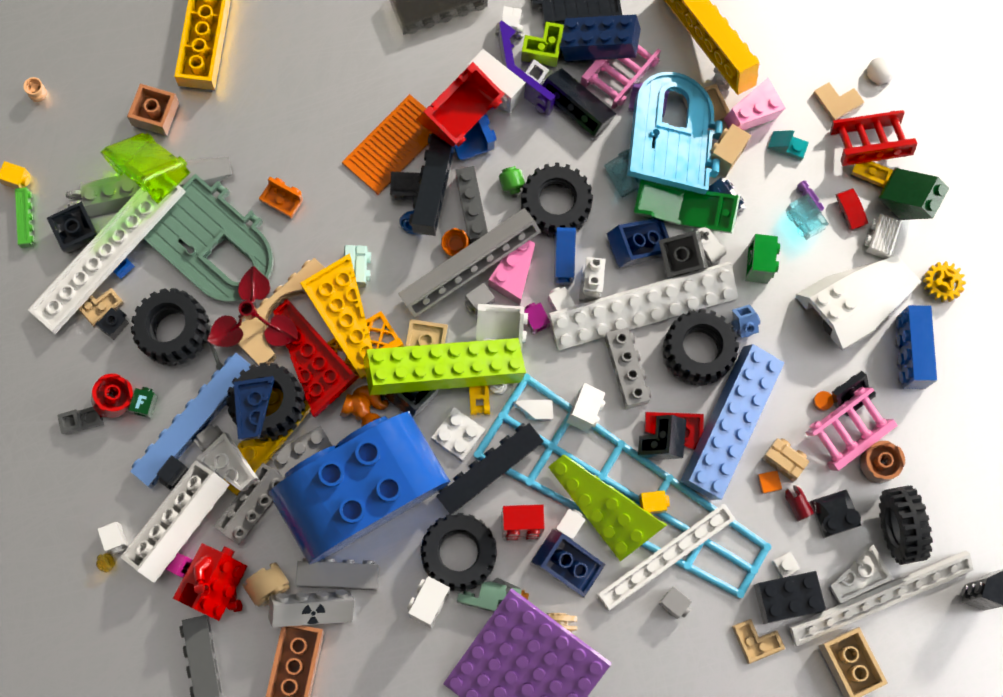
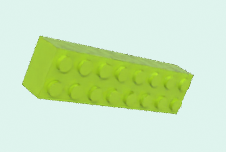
(443, 366)

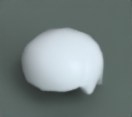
(881, 70)

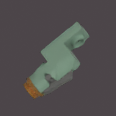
(490, 595)

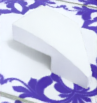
(536, 409)

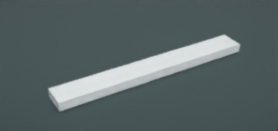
(665, 557)

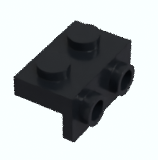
(404, 184)
(846, 390)

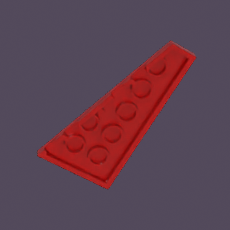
(315, 362)

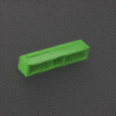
(24, 217)

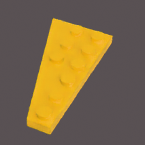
(340, 306)

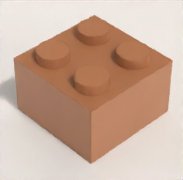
(153, 109)

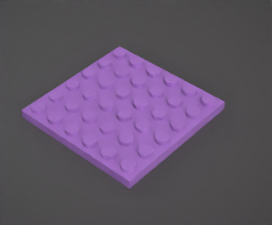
(526, 656)

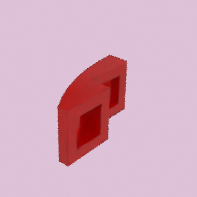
(852, 208)

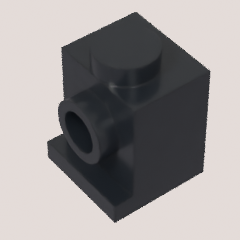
(115, 328)

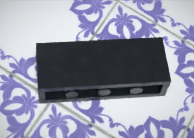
(579, 102)

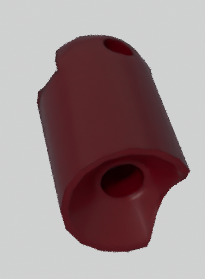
(799, 504)

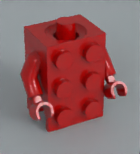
(212, 582)

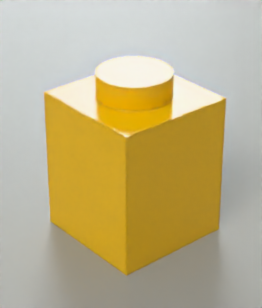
(14, 176)
(654, 502)

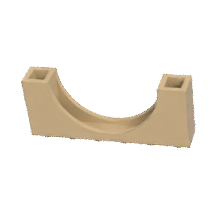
(254, 340)

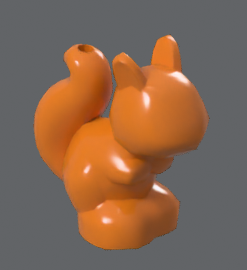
(360, 403)

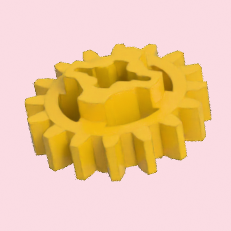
(945, 277)

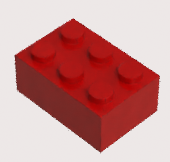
(522, 522)

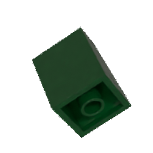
(913, 194)

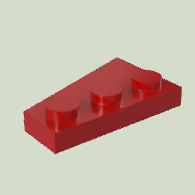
(693, 431)

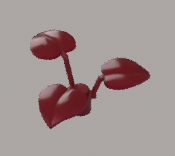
(226, 330)

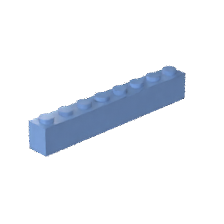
(190, 422)

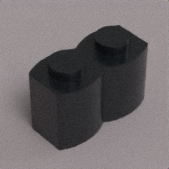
(171, 472)

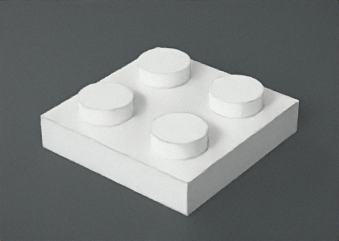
(458, 434)

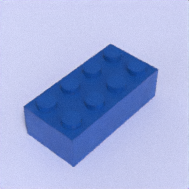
(916, 347)

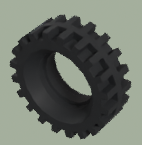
(557, 175)
(905, 525)

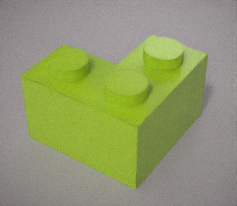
(544, 49)

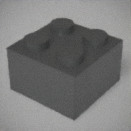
(683, 253)

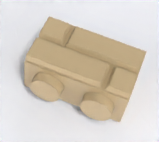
(785, 459)

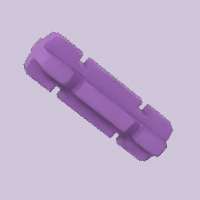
(804, 186)

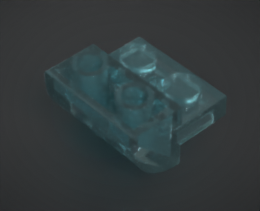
(617, 171)

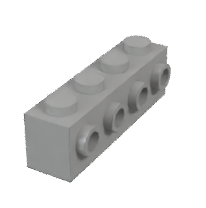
(627, 368)
(249, 505)

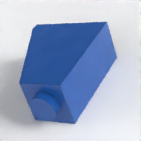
(564, 255)

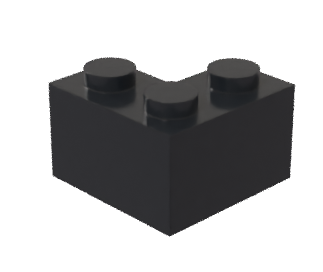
(667, 441)

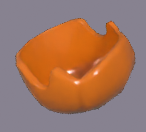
(454, 241)

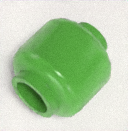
(511, 180)

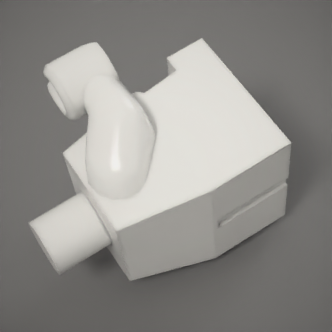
(512, 17)

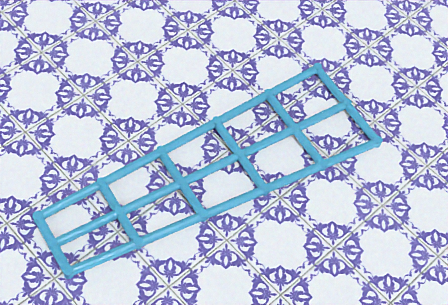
(551, 446)

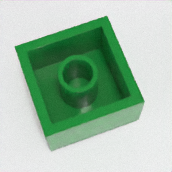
(762, 258)

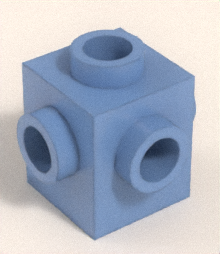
(745, 321)

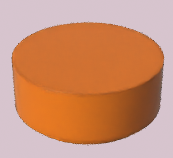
(823, 401)

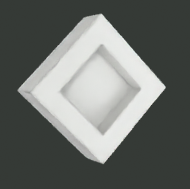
(786, 565)

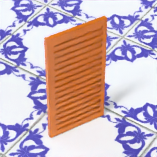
(389, 146)

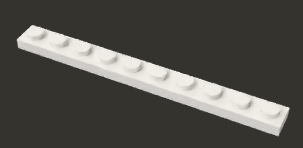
(881, 598)

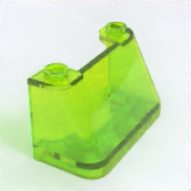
(147, 165)

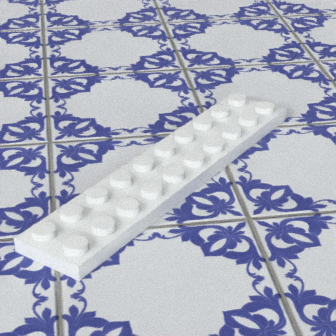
(101, 258)
(643, 305)

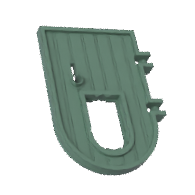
(202, 224)

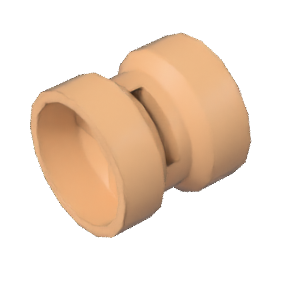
(35, 85)

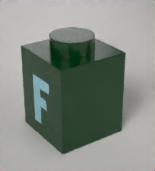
(143, 402)

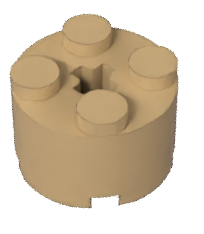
(266, 584)

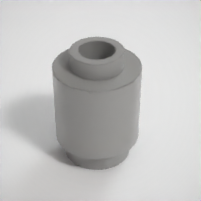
(207, 437)

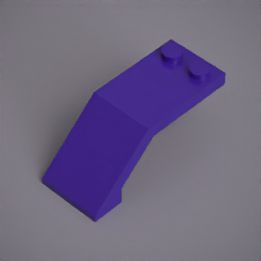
(534, 92)

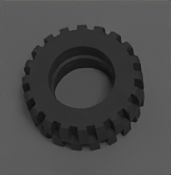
(154, 310)
(712, 326)
(292, 404)
(477, 532)

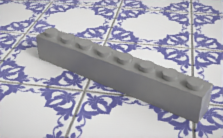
(469, 262)

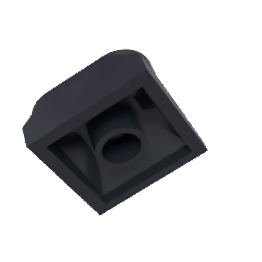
(72, 227)
(835, 513)

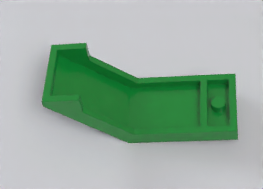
(686, 207)

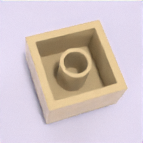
(729, 148)

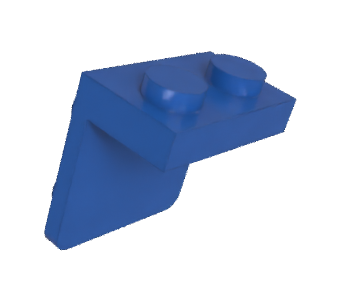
(478, 140)

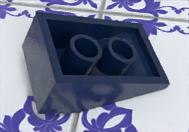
(637, 241)
(568, 562)

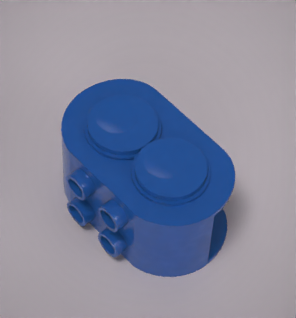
(357, 485)

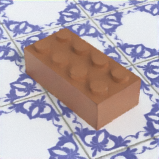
(295, 662)

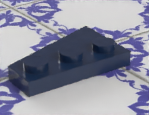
(251, 406)

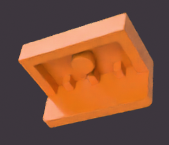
(281, 197)

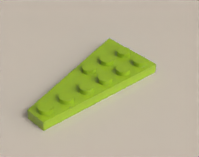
(611, 513)

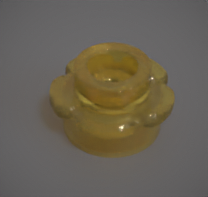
(105, 562)

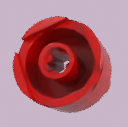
(118, 387)

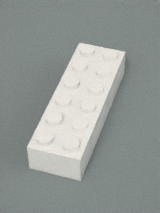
(175, 521)

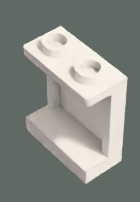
(501, 322)

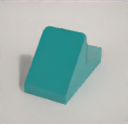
(787, 144)

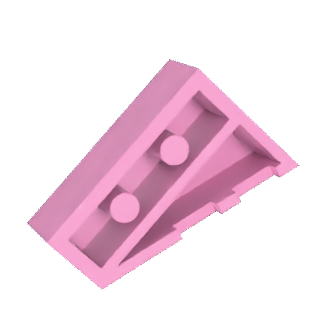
(756, 108)
(512, 272)

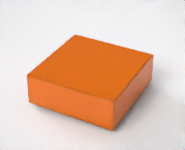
(769, 482)

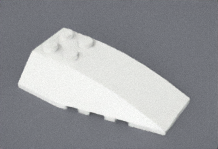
(860, 298)

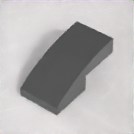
(79, 420)

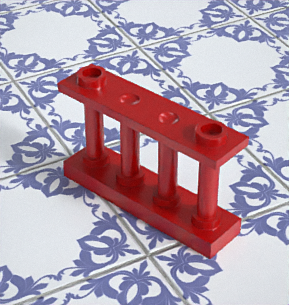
(873, 152)

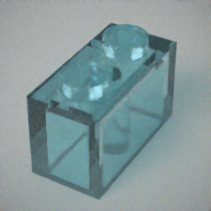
(806, 217)

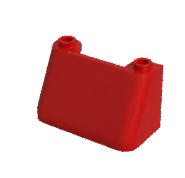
(461, 106)

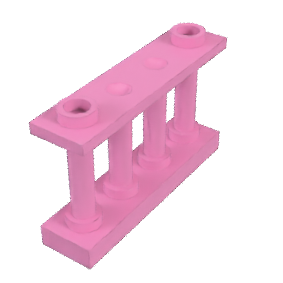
(591, 74)
(868, 437)

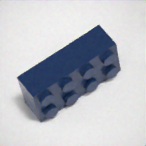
(600, 37)

